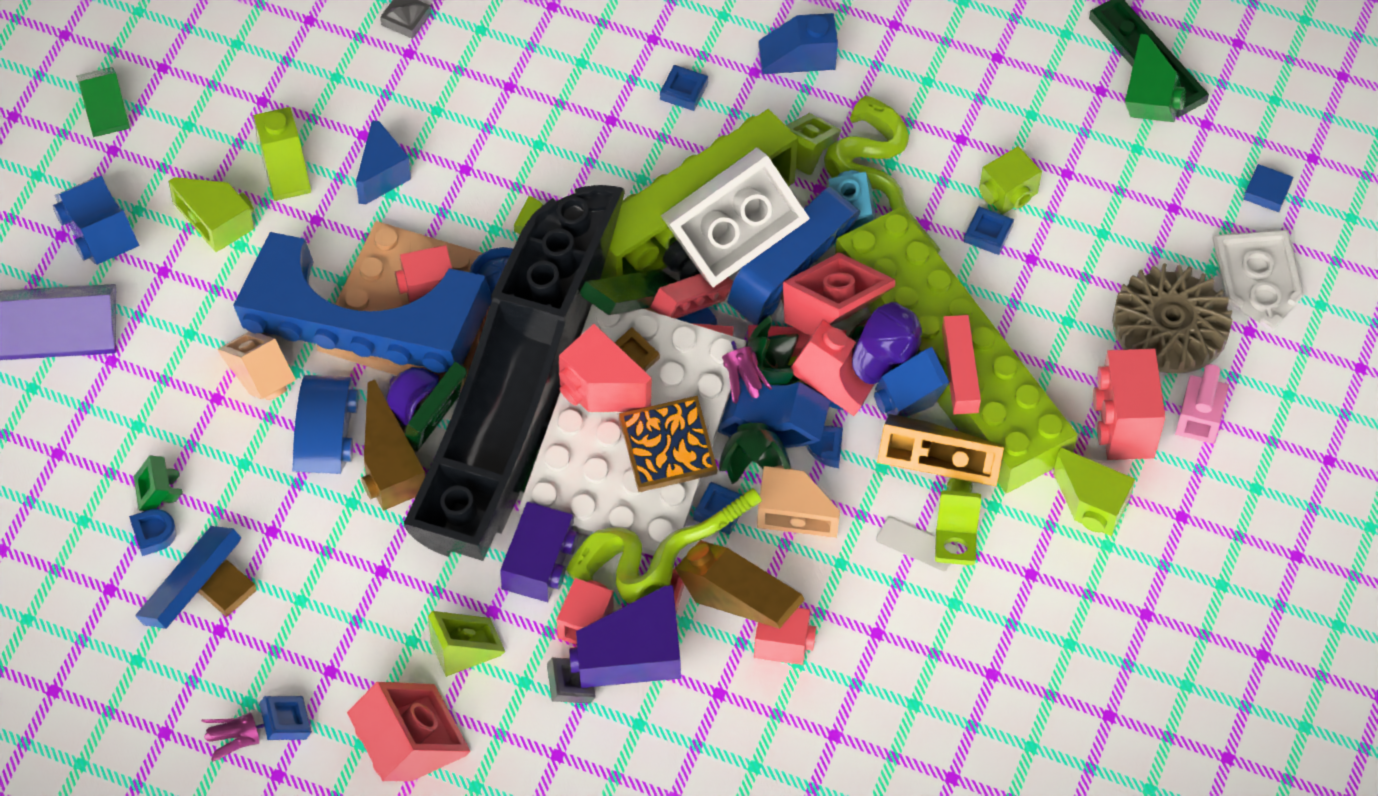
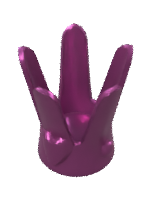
(746, 363)
(241, 728)

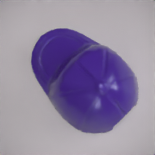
(887, 340)
(408, 390)

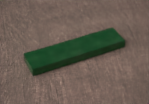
(1123, 29)
(625, 292)

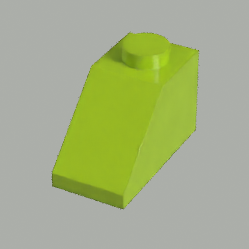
(282, 153)
(213, 209)
(1092, 491)

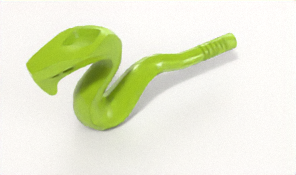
(842, 152)
(609, 542)

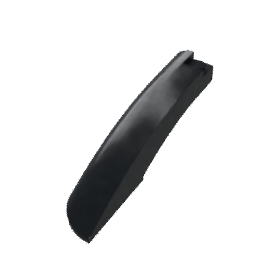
(514, 374)

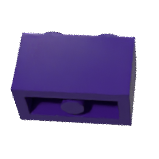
(538, 552)

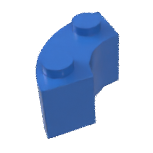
(95, 221)
(790, 411)
(323, 424)

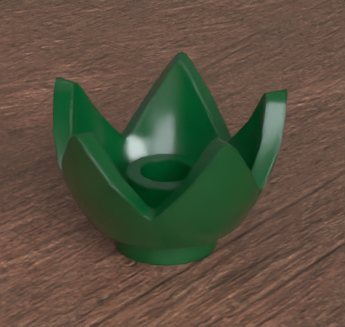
(773, 353)
(750, 444)

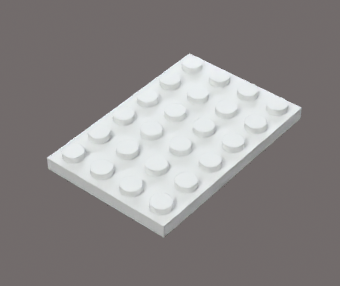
(584, 453)

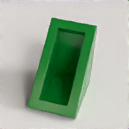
(103, 101)

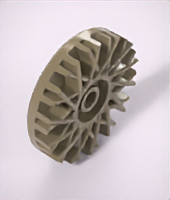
(1173, 315)

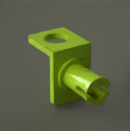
(957, 522)

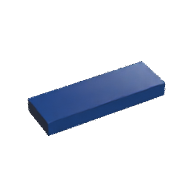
(188, 577)

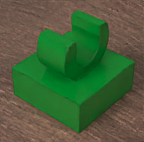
(153, 484)

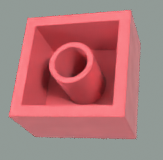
(1129, 404)

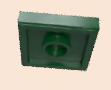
(435, 406)

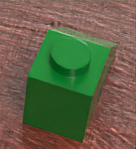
(1153, 85)

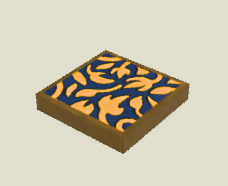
(668, 444)

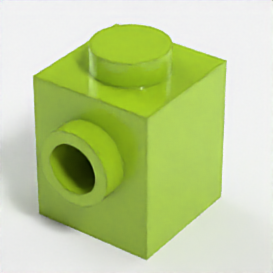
(1010, 180)

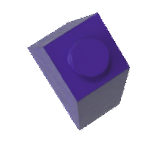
(630, 644)

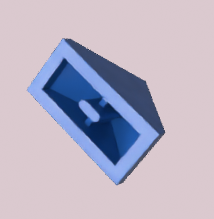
(382, 165)

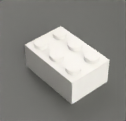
(735, 217)

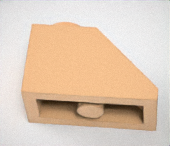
(258, 364)
(795, 504)

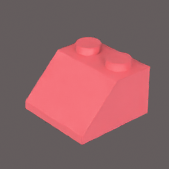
(831, 292)
(602, 375)
(406, 730)

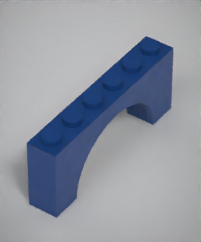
(421, 333)

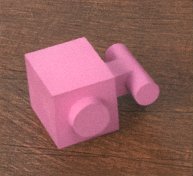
(1203, 406)

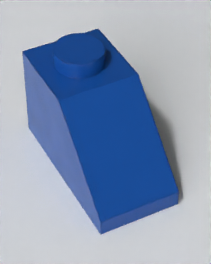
(800, 45)
(911, 385)

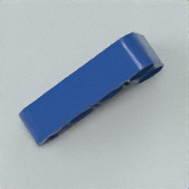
(760, 282)

